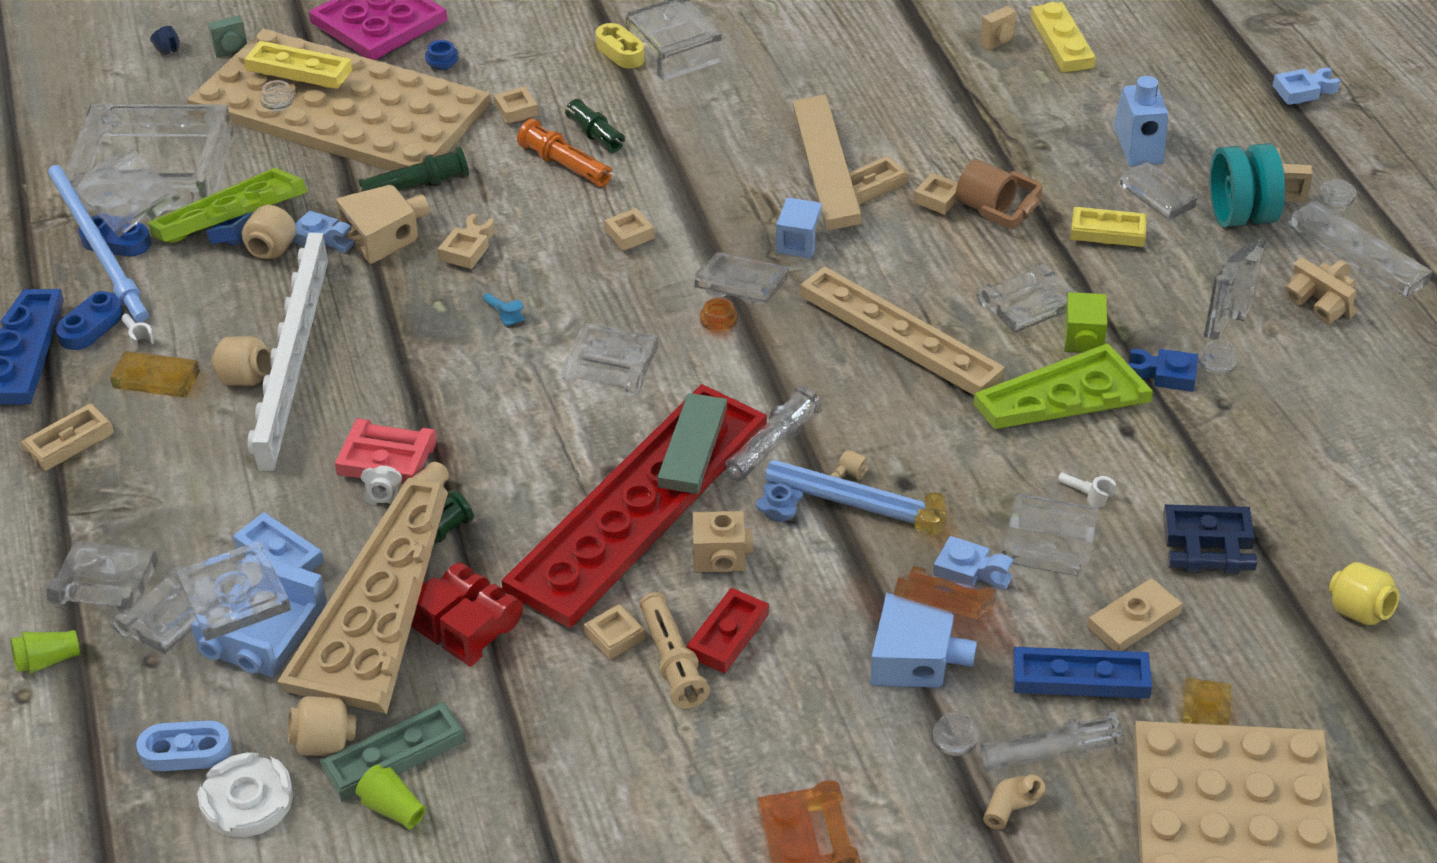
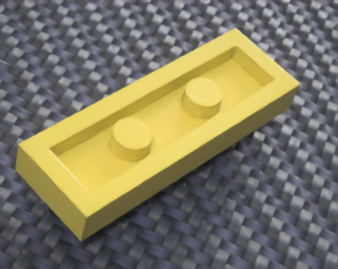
(1062, 37)
(298, 64)

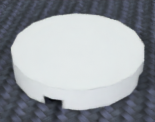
(245, 795)

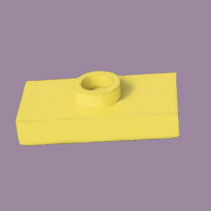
(1108, 226)

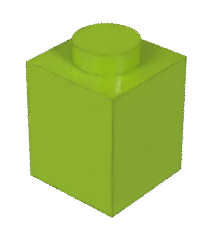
(1084, 321)

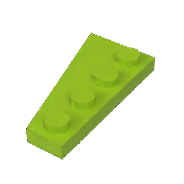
(227, 204)
(1070, 387)

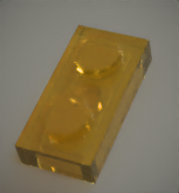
(155, 374)

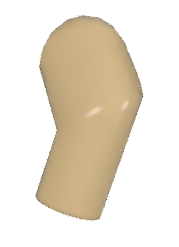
(1010, 796)

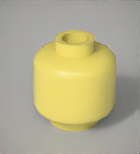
(1364, 593)

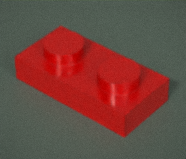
(728, 629)

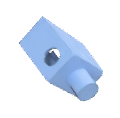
(1137, 108)
(916, 645)

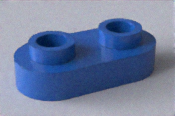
(131, 243)
(89, 320)

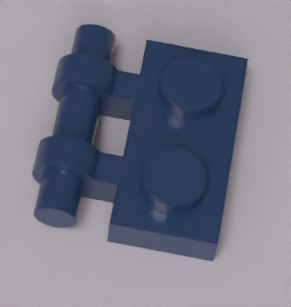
(1209, 528)

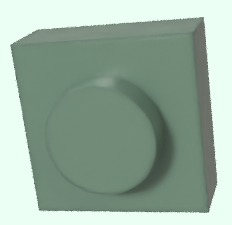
(227, 35)

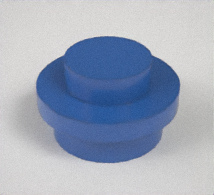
(441, 54)

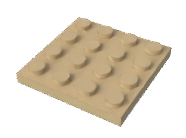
(1232, 794)

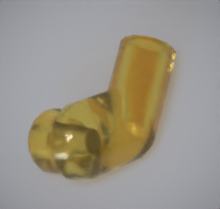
(934, 517)

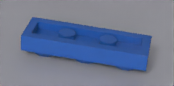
(1081, 672)

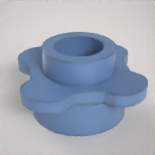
(779, 501)

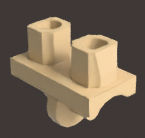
(1328, 285)

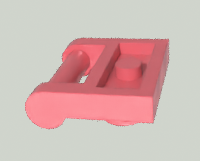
(380, 445)

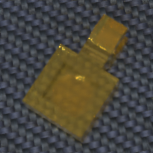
(1206, 702)

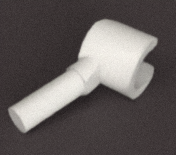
(137, 331)
(1097, 492)

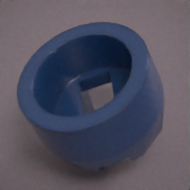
(165, 40)

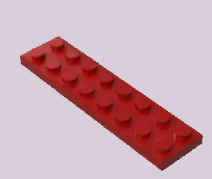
(619, 520)

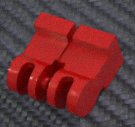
(464, 612)

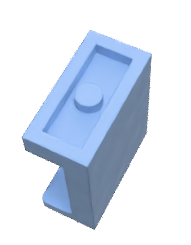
(269, 643)

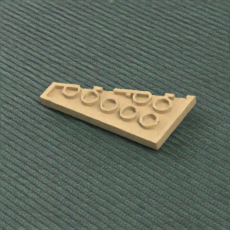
(367, 621)

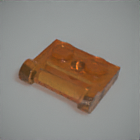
(946, 594)
(790, 829)

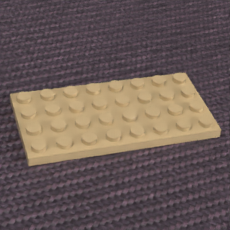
(374, 117)

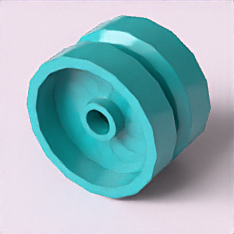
(1247, 185)

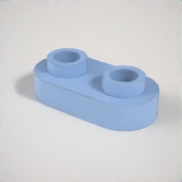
(188, 745)

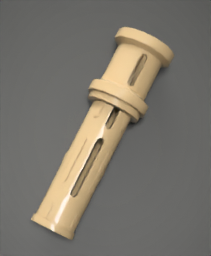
(657, 615)

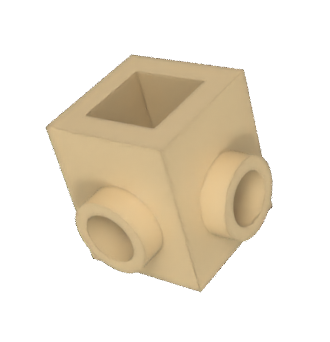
(720, 541)

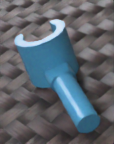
(508, 312)

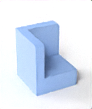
(797, 227)

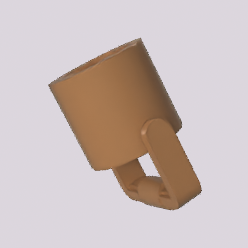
(993, 191)

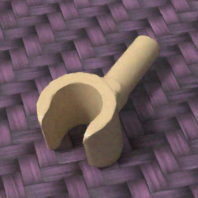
(852, 465)

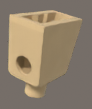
(381, 220)

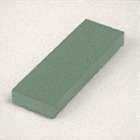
(692, 443)
(395, 747)

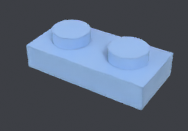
(279, 543)

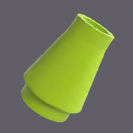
(43, 649)
(388, 795)

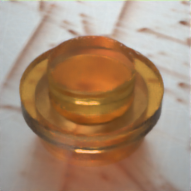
(718, 315)

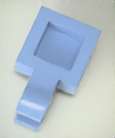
(332, 229)
(970, 562)

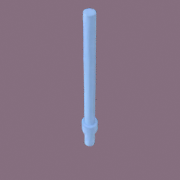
(123, 287)

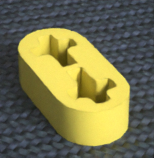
(620, 45)

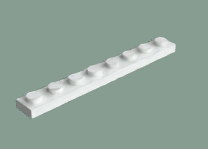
(287, 358)

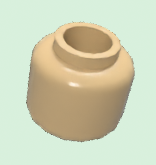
(268, 232)
(241, 360)
(320, 726)

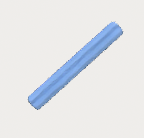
(844, 491)

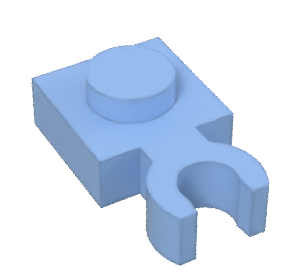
(1302, 86)

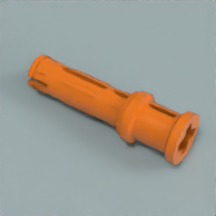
(553, 147)

